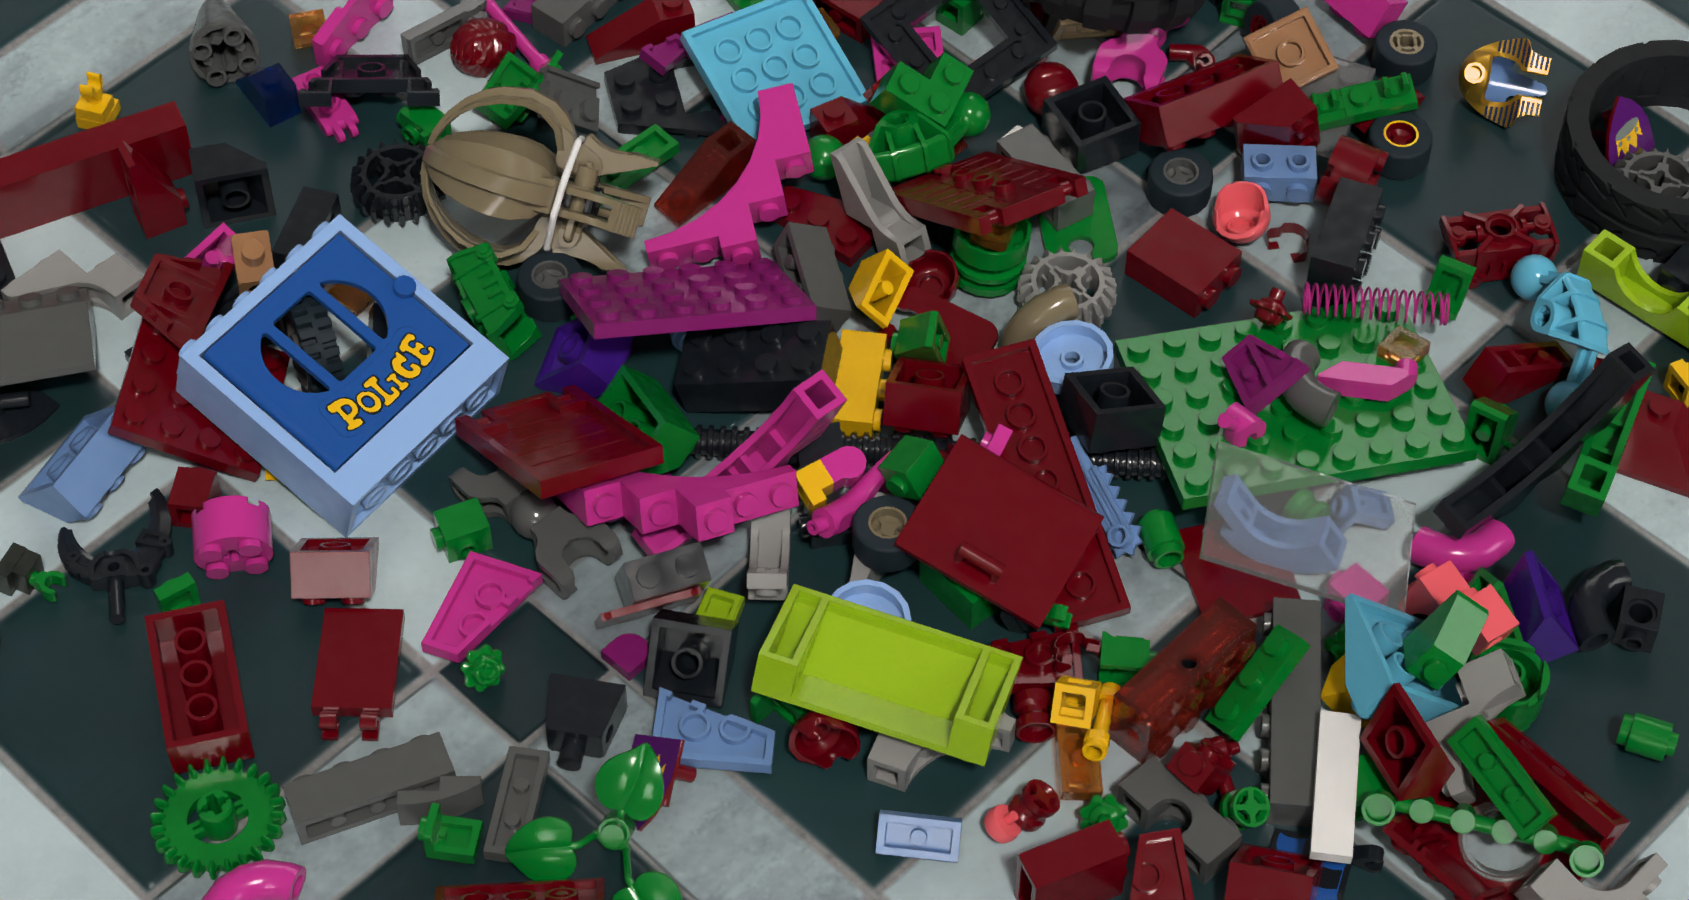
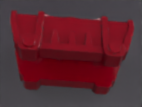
(1503, 239)

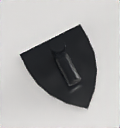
(23, 410)

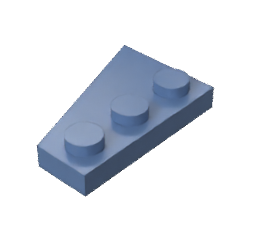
(712, 738)

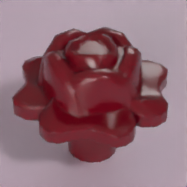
(1271, 309)

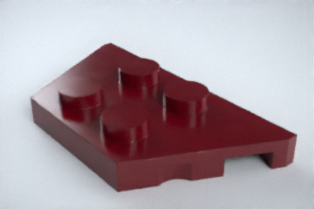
(180, 296)

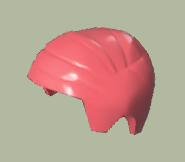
(1241, 212)

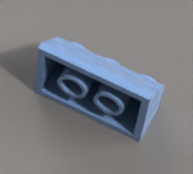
(82, 470)

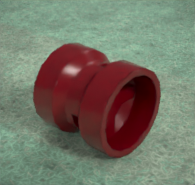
(1034, 714)

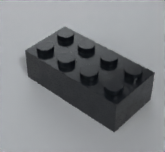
(753, 364)

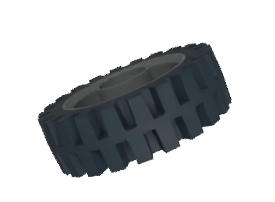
(312, 331)

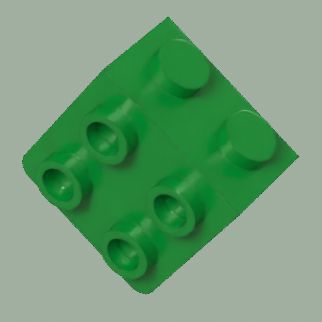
(514, 73)

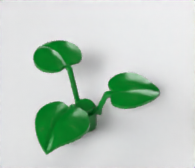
(630, 786)

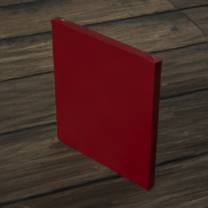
(1210, 581)

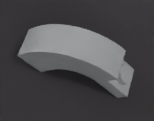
(770, 556)
(1556, 882)

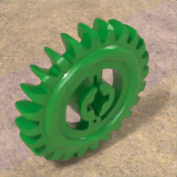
(218, 818)

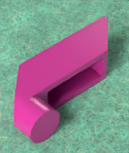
(1371, 380)

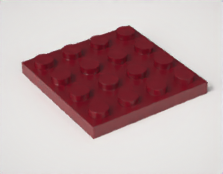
(160, 418)

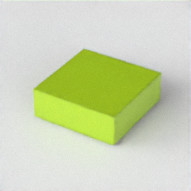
(721, 604)

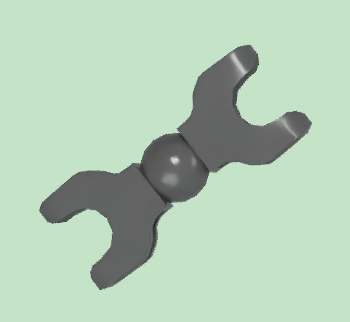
(555, 533)

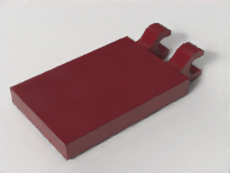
(357, 668)

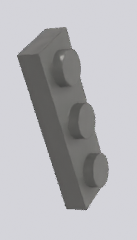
(516, 798)

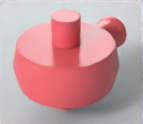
(1001, 824)

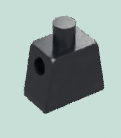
(582, 717)

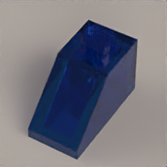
(271, 93)

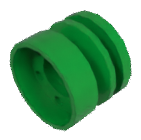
(988, 271)

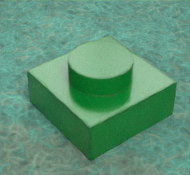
(177, 593)

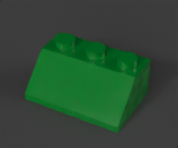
(651, 409)

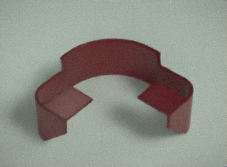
(1289, 228)
(1089, 644)

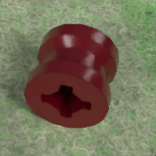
(1034, 804)

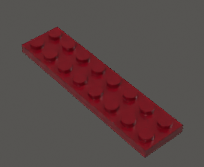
(1015, 391)

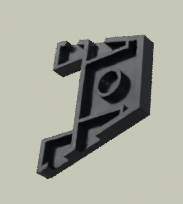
(370, 74)
(645, 97)

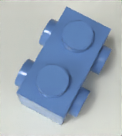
(1280, 175)

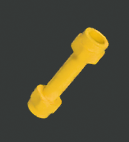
(1098, 739)

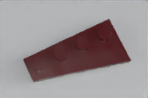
(1038, 660)

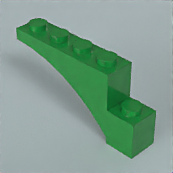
(1600, 459)

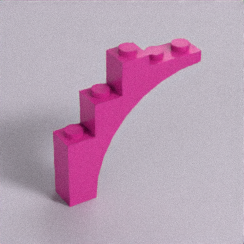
(756, 197)
(788, 430)
(698, 504)

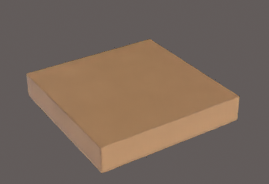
(1296, 46)

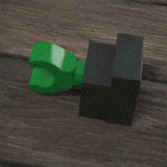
(25, 571)

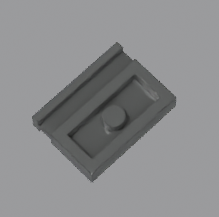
(575, 95)

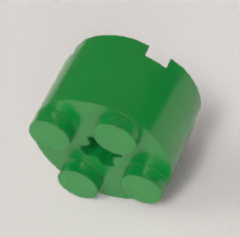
(1534, 678)

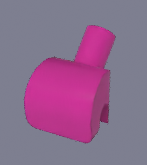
(1240, 424)

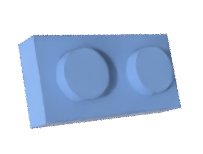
(918, 835)

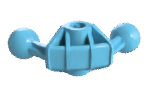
(1563, 311)

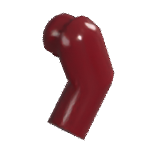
(1194, 54)

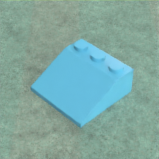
(1377, 661)

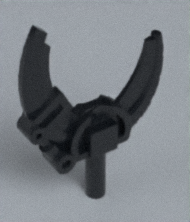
(122, 567)

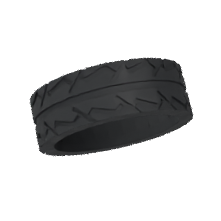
(1592, 187)

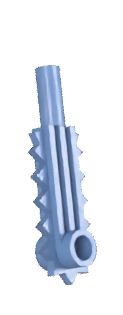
(1117, 525)

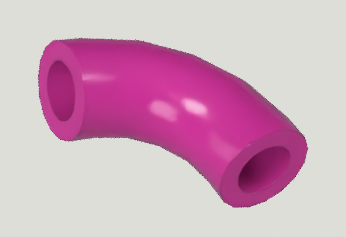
(1476, 549)
(259, 881)

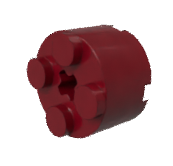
(1352, 161)

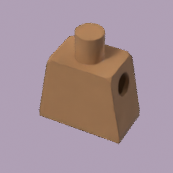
(251, 258)

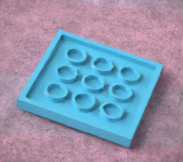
(766, 49)

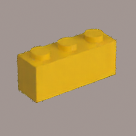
(862, 381)

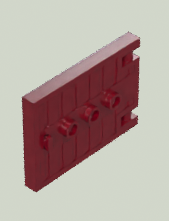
(987, 192)
(559, 441)

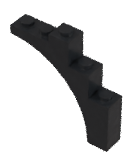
(1549, 445)

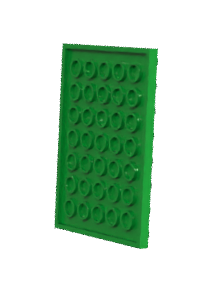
(1360, 441)

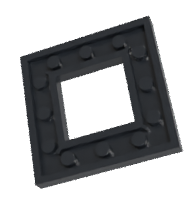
(1023, 46)

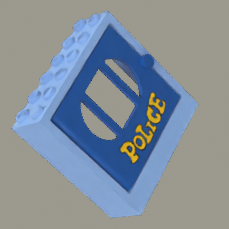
(375, 421)

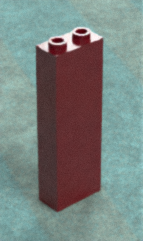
(86, 168)

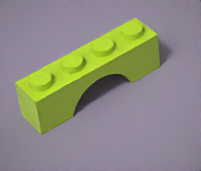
(1617, 274)

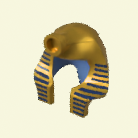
(1489, 79)

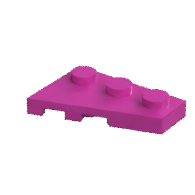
(347, 26)
(476, 604)

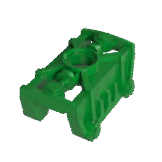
(491, 300)

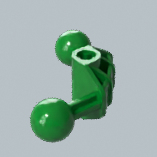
(910, 142)

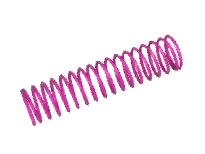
(1308, 297)

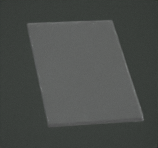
(1307, 529)

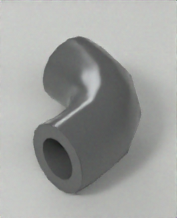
(1308, 394)

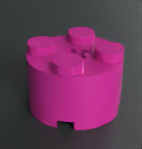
(232, 536)

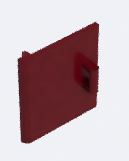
(999, 531)

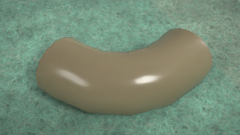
(1040, 312)

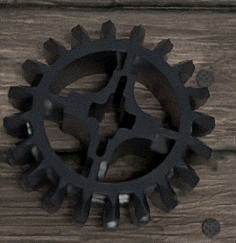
(398, 190)

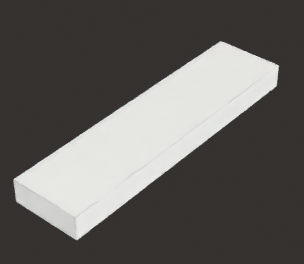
(1335, 787)

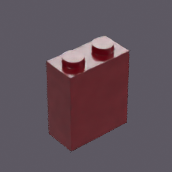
(1183, 263)
(1075, 867)

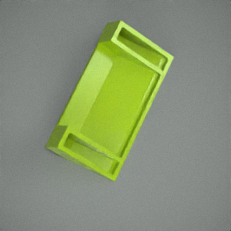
(886, 674)

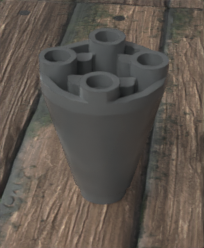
(222, 44)

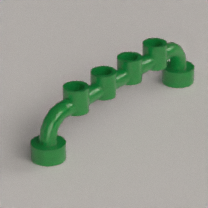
(1380, 807)

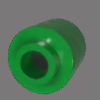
(1161, 538)
(1647, 736)

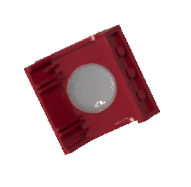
(1482, 868)

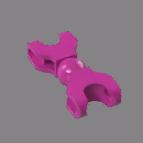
(1133, 58)

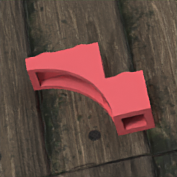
(1437, 584)

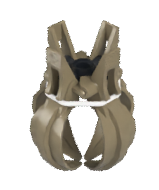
(520, 178)

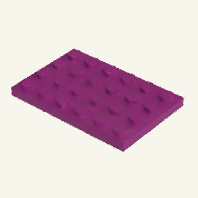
(685, 298)

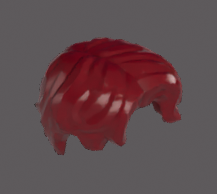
(481, 45)

